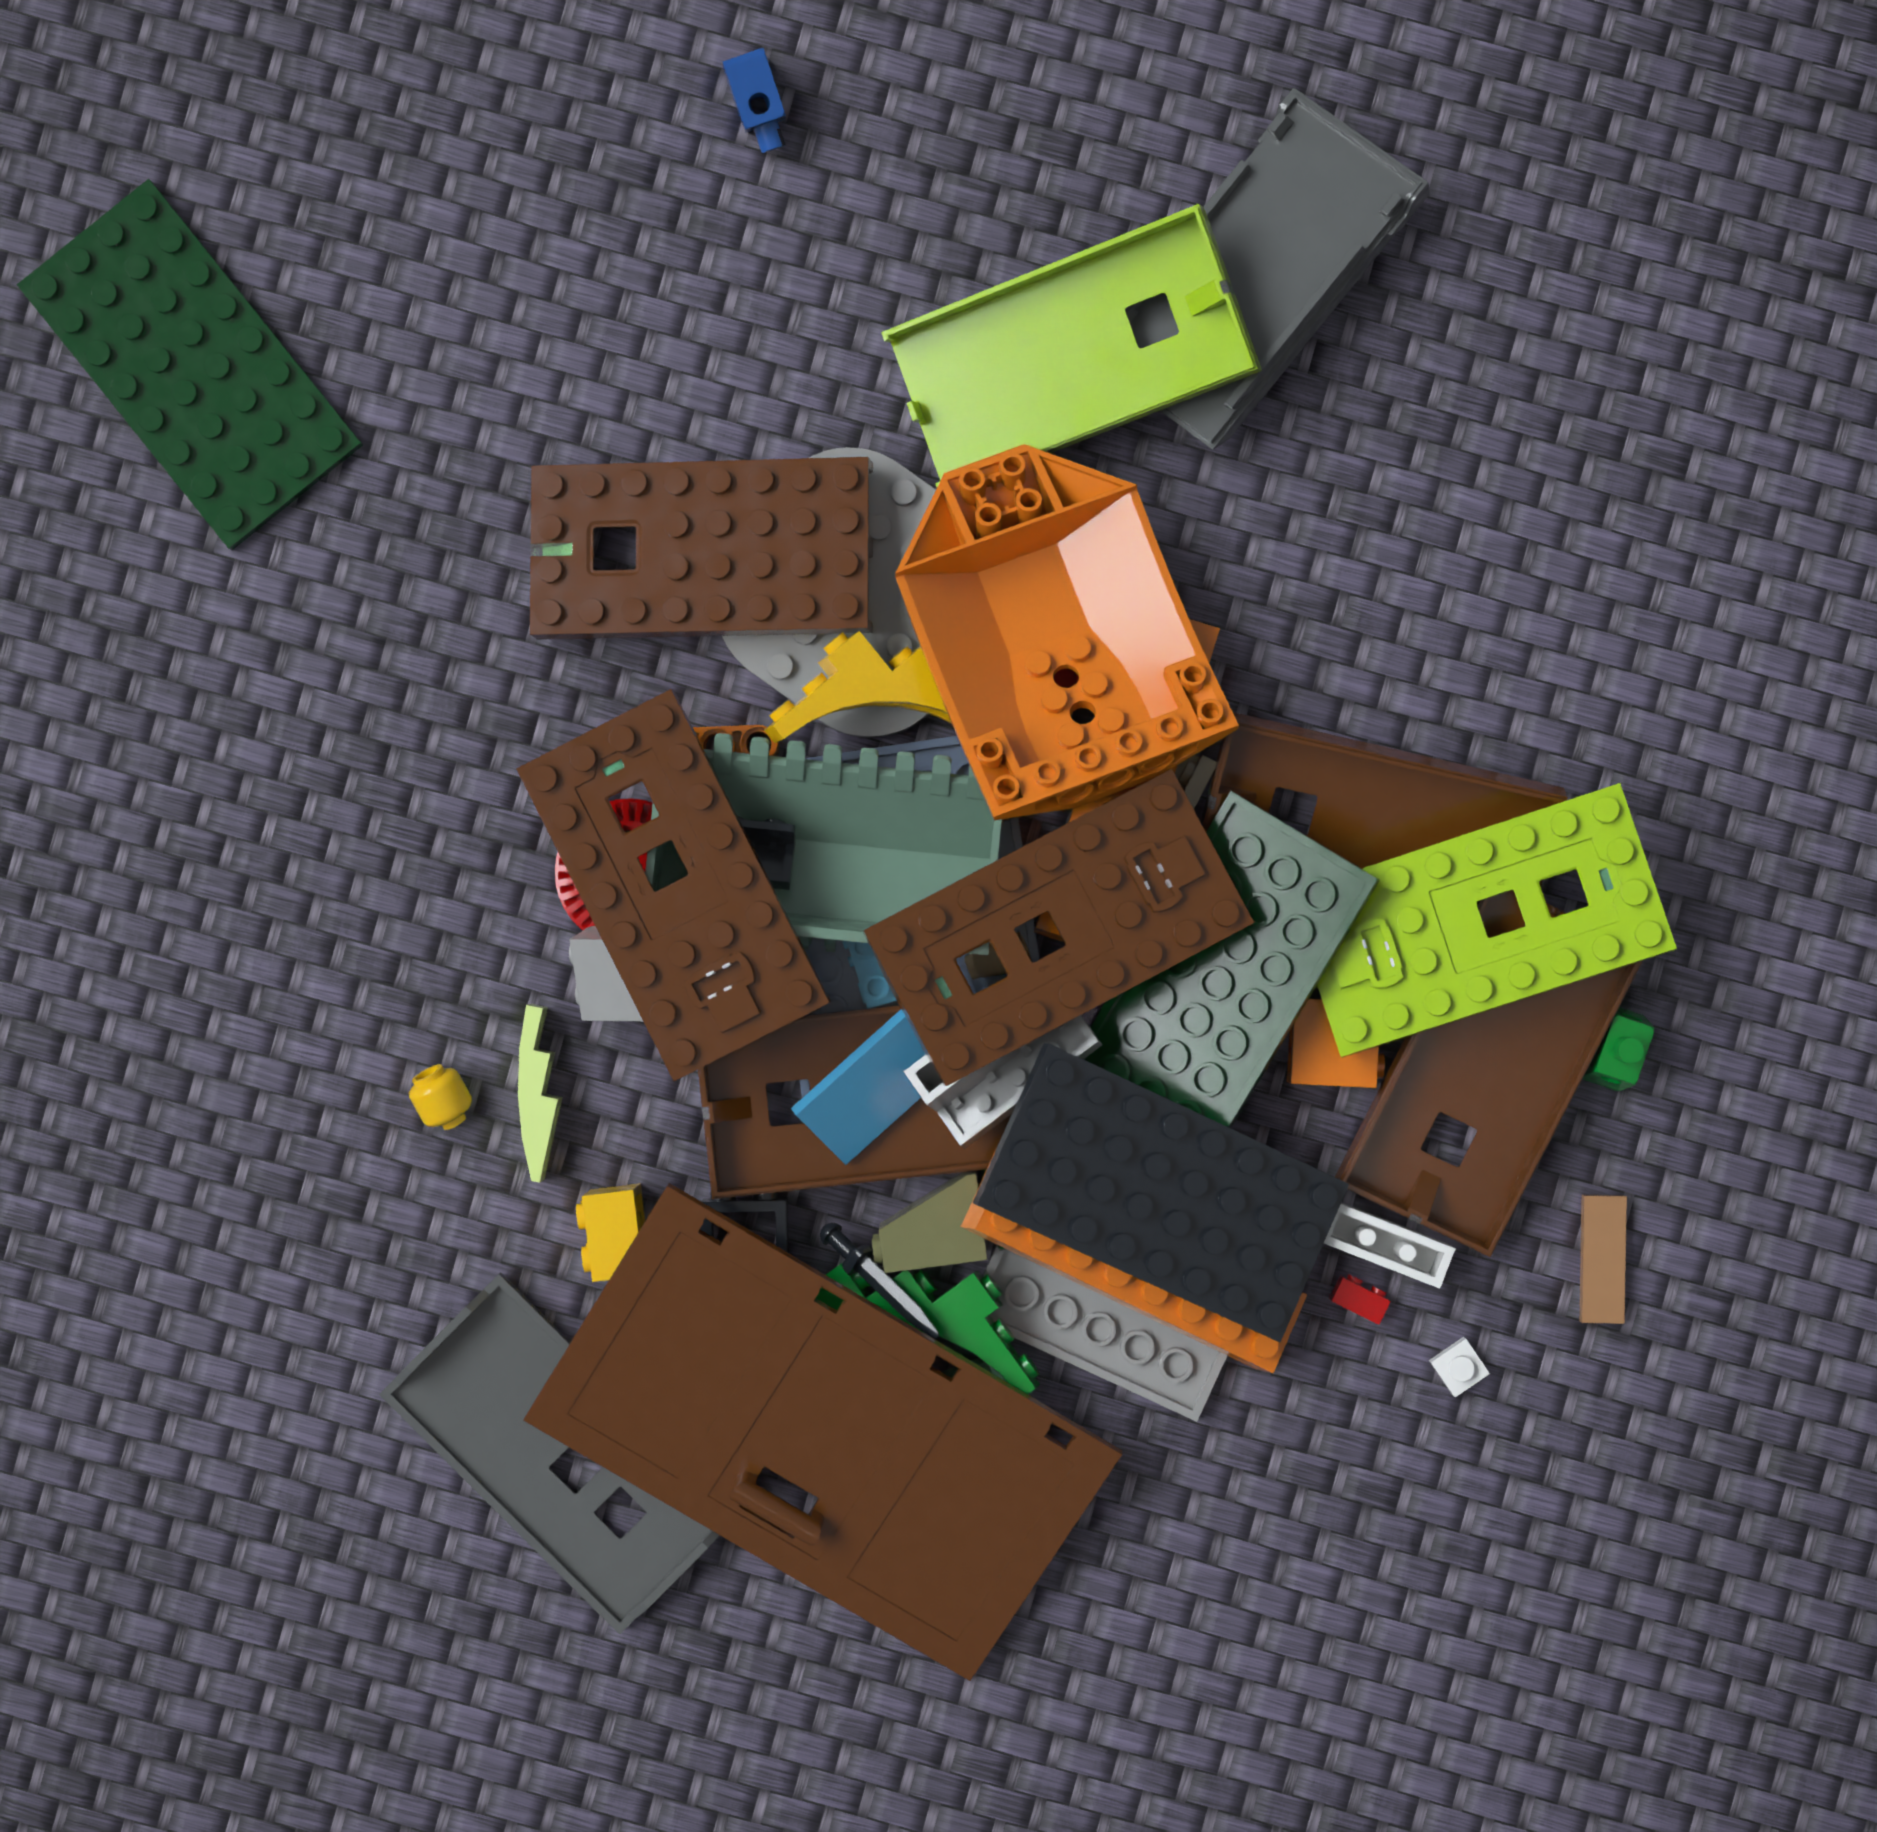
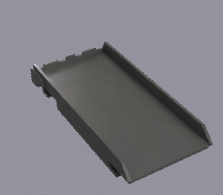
(1294, 239)

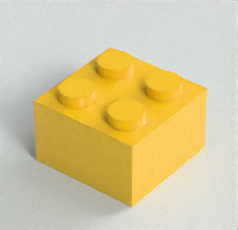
(611, 1224)

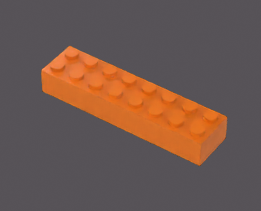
(1155, 1303)

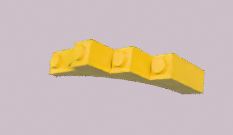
(858, 680)

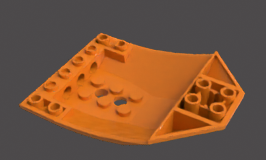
(1042, 572)

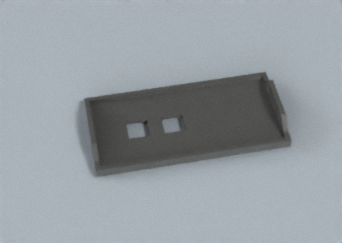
(470, 1406)

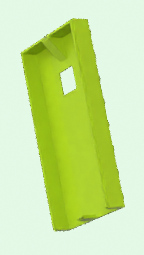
(1056, 352)

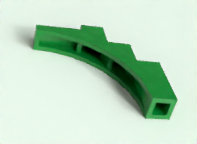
(958, 1316)

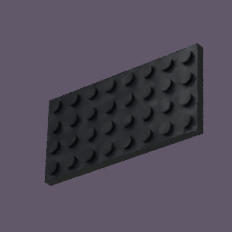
(1160, 1192)

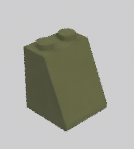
(931, 1230)

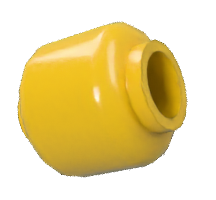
(440, 1097)

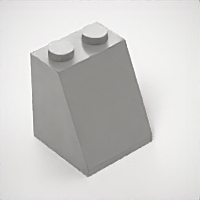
(598, 983)

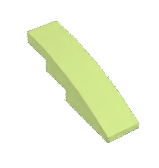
(537, 1109)

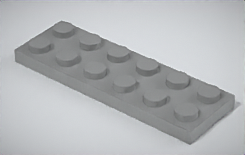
(1103, 1335)

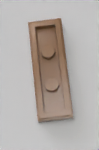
(1603, 1259)

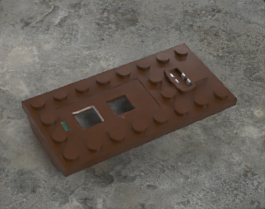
(1126, 891)
(708, 954)

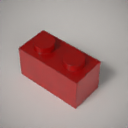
(1359, 1299)

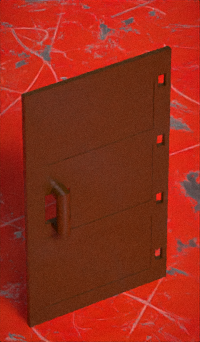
(926, 1484)

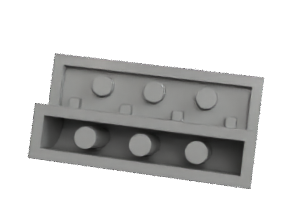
(991, 1093)

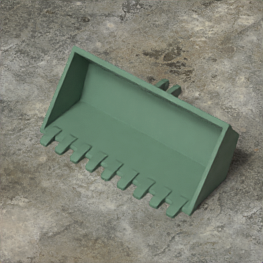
(862, 832)

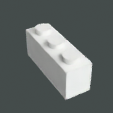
(1390, 1245)

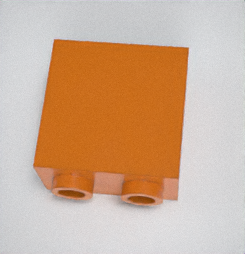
(1316, 1058)

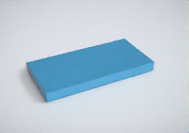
(864, 1091)

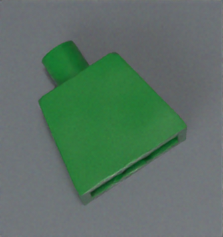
(1621, 1051)

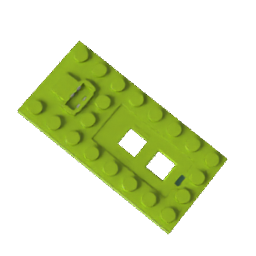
(1422, 946)

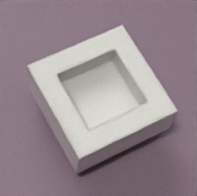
(1459, 1367)

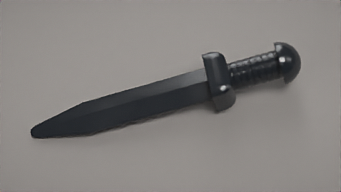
(858, 1260)

